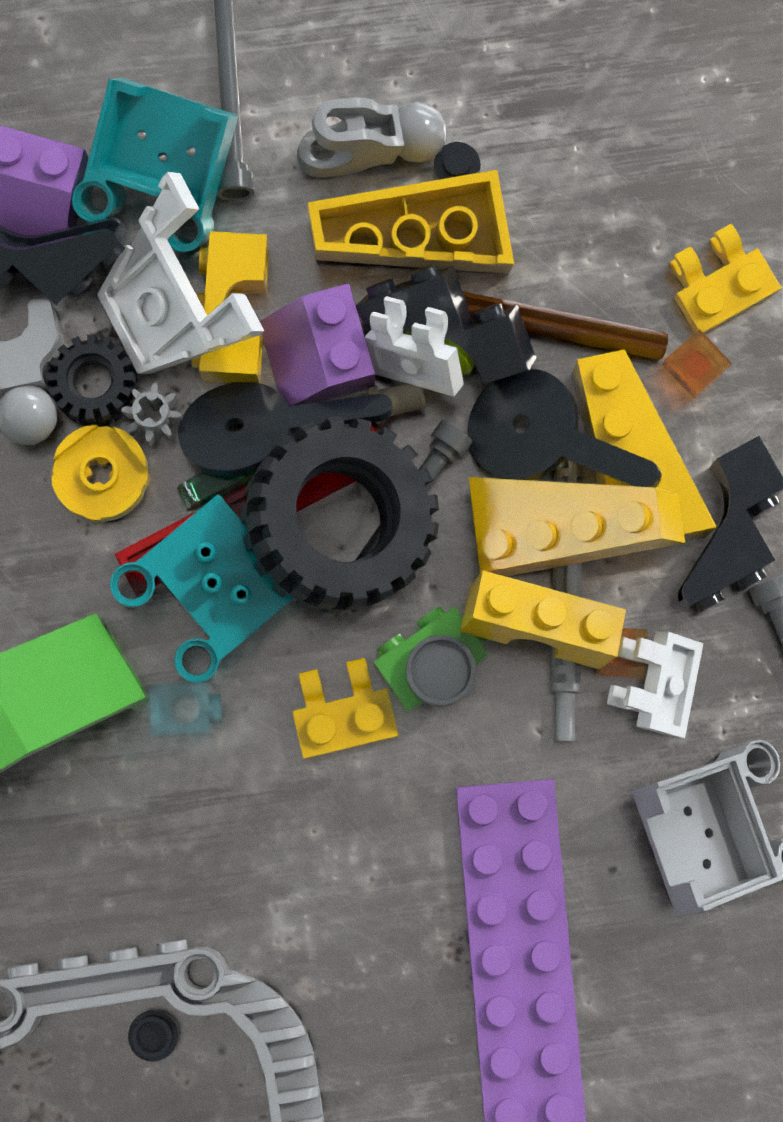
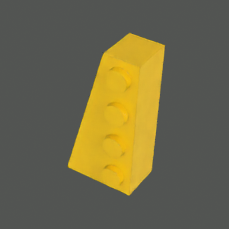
(559, 524)

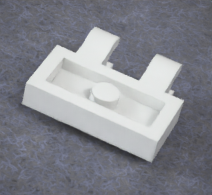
(414, 359)
(668, 685)

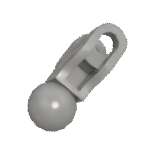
(370, 136)
(25, 399)

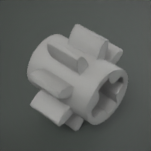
(147, 425)

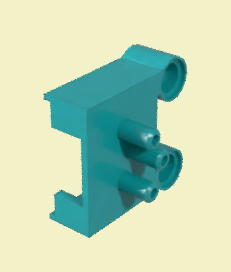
(143, 138)
(185, 575)

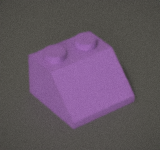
(38, 182)
(318, 347)

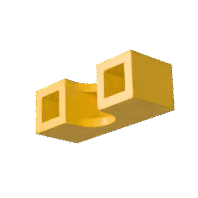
(238, 266)
(514, 609)

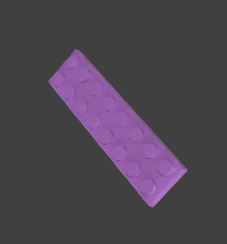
(520, 953)

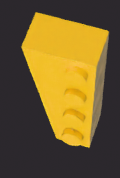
(418, 225)
(622, 414)

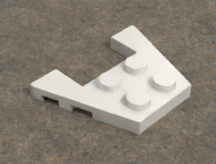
(154, 301)

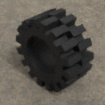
(78, 356)

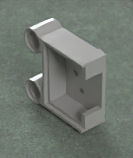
(711, 831)

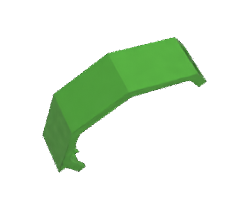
(62, 687)

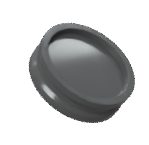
(440, 670)

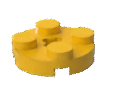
(127, 478)

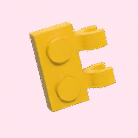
(726, 292)
(345, 721)

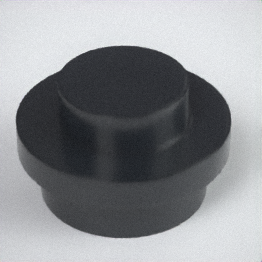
(456, 160)
(153, 1035)

